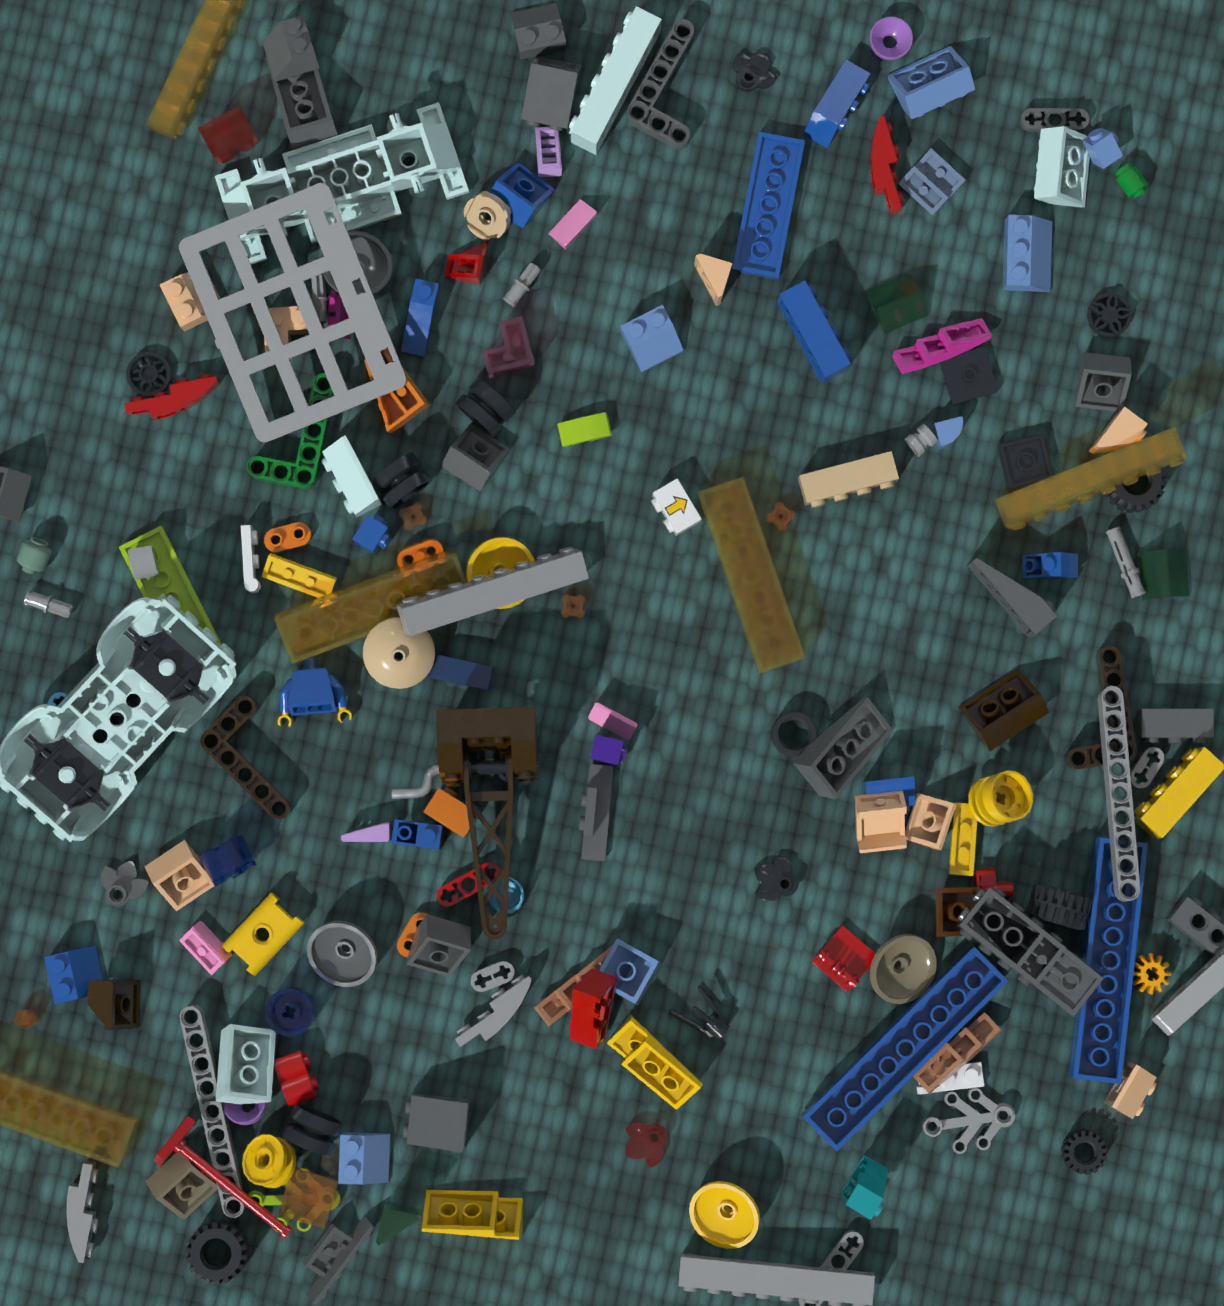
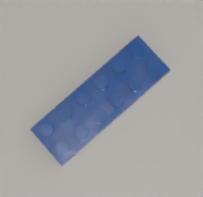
(768, 205)

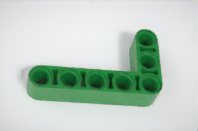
(307, 442)

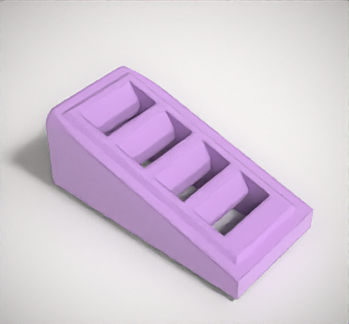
(548, 166)
(375, 833)

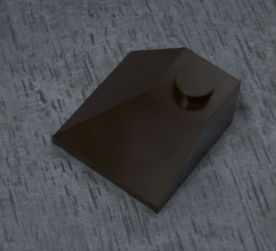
(115, 1002)

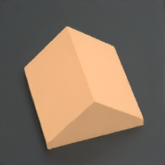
(714, 275)
(929, 821)

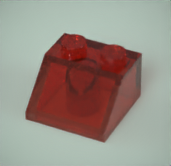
(228, 135)

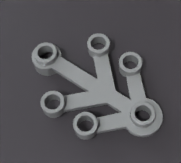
(972, 1120)

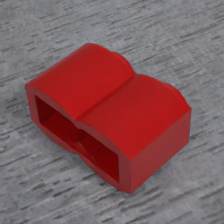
(295, 1077)

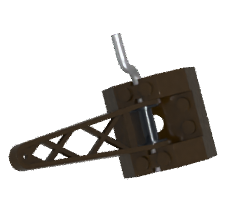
(463, 744)

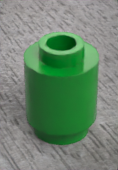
(1131, 181)

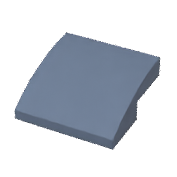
(932, 181)

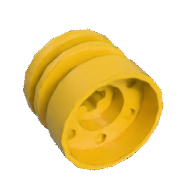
(1000, 798)

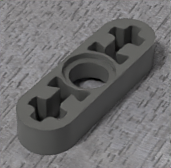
(1037, 114)

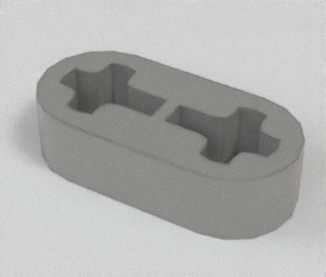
(1150, 771)
(494, 982)

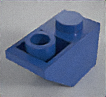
(1050, 566)
(417, 834)

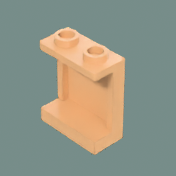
(880, 821)

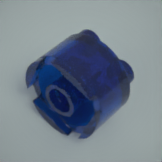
(228, 860)
(304, 1014)

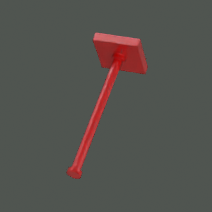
(177, 1144)

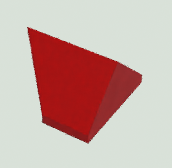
(468, 264)

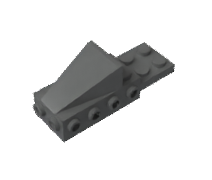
(1027, 949)

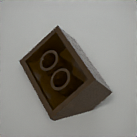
(1004, 709)

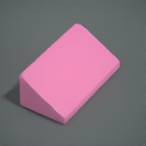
(573, 224)
(612, 721)
(205, 947)

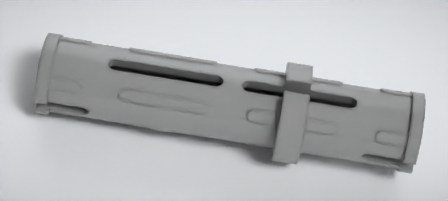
(1125, 561)

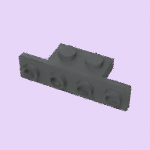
(597, 811)
(333, 1254)

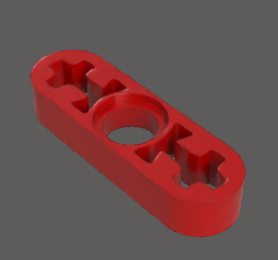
(449, 886)

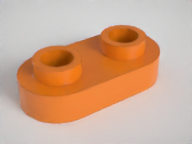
(287, 537)
(418, 551)
(409, 933)

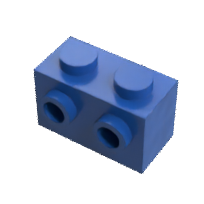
(373, 534)

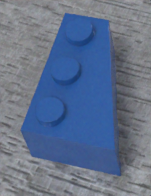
(836, 103)

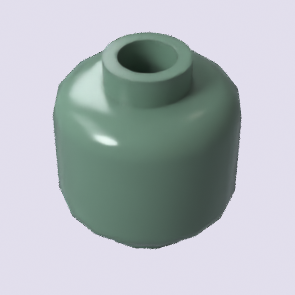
(34, 555)

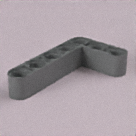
(658, 85)

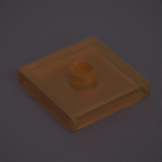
(308, 1198)

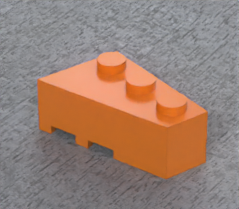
(402, 404)

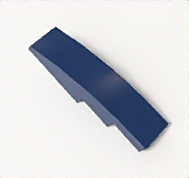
(459, 672)

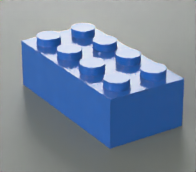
(814, 332)

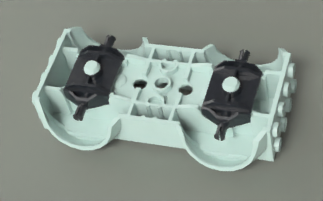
(144, 652)

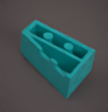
(866, 1188)

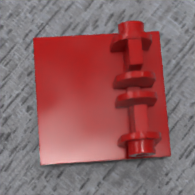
(844, 959)

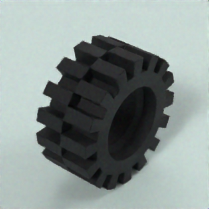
(1094, 1162)

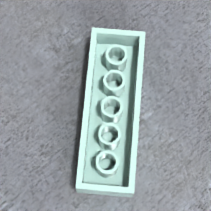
(616, 80)

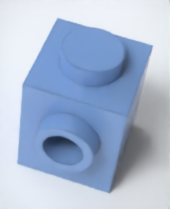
(1102, 147)

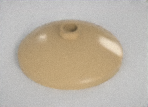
(384, 642)

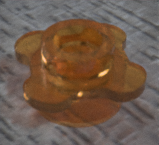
(774, 516)
(418, 520)
(568, 601)
(26, 1018)

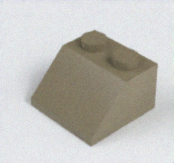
(181, 1185)

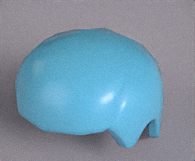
(515, 896)

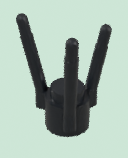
(715, 1025)

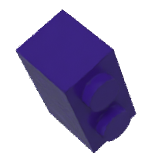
(608, 750)

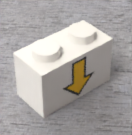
(676, 507)

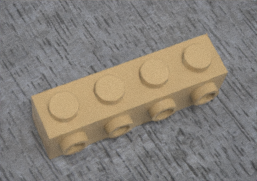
(848, 478)

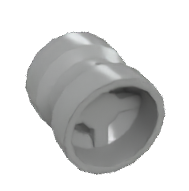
(919, 441)

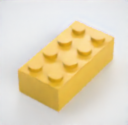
(1179, 792)

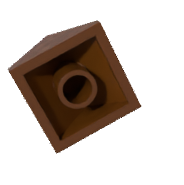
(949, 904)

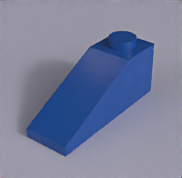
(420, 317)

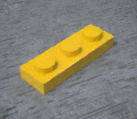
(298, 576)
(962, 841)

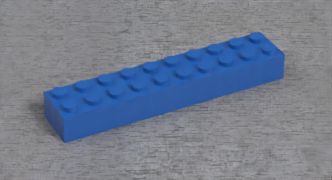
(1111, 953)
(904, 1048)

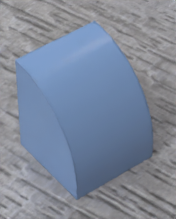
(947, 431)

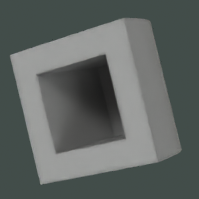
(143, 562)

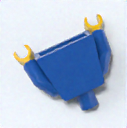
(311, 693)

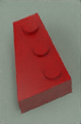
(592, 1007)

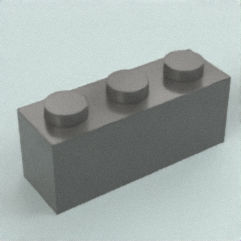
(1175, 725)

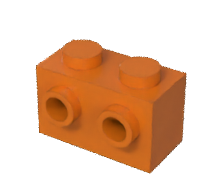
(449, 811)

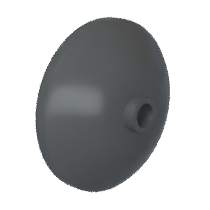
(374, 260)
(335, 961)

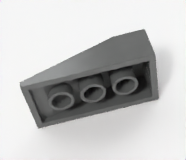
(304, 108)
(1022, 605)
(843, 749)

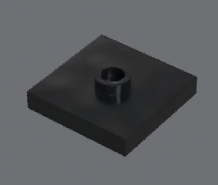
(968, 376)
(1025, 461)

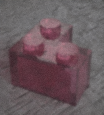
(513, 355)

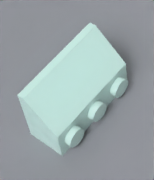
(1062, 167)
(350, 477)
(245, 1065)

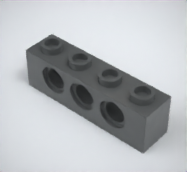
(1182, 917)

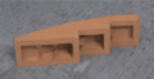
(561, 999)
(957, 1053)

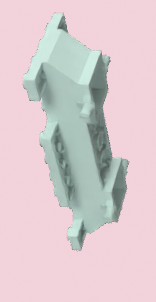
(357, 169)

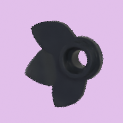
(754, 68)
(772, 877)

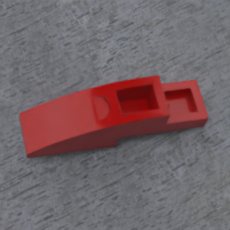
(882, 157)
(182, 397)

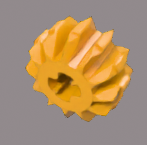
(1158, 970)

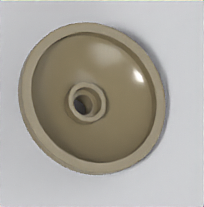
(910, 975)

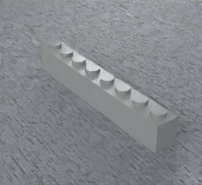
(492, 591)
(776, 1279)

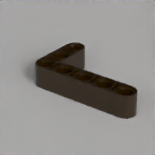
(1104, 670)
(241, 762)

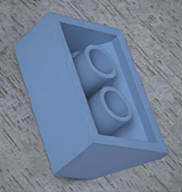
(931, 82)
(1027, 253)

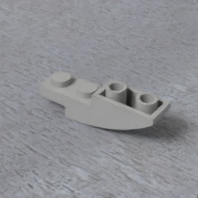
(504, 1007)
(81, 1221)

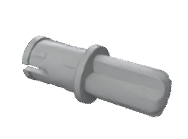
(521, 285)
(319, 297)
(48, 604)

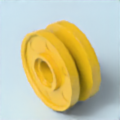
(269, 1161)

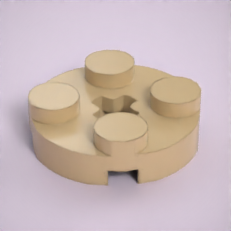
(495, 207)

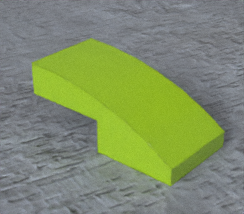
(584, 429)

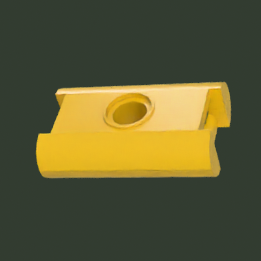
(245, 939)

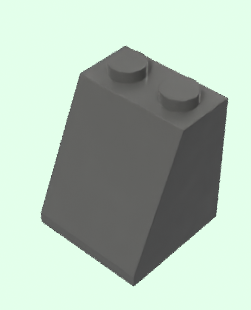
(550, 93)
(437, 1122)

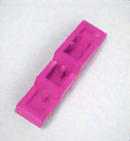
(941, 347)

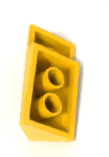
(653, 1063)
(473, 1214)

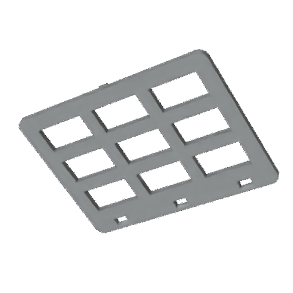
(345, 268)

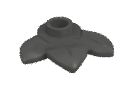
(124, 880)

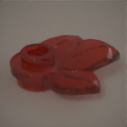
(642, 1143)

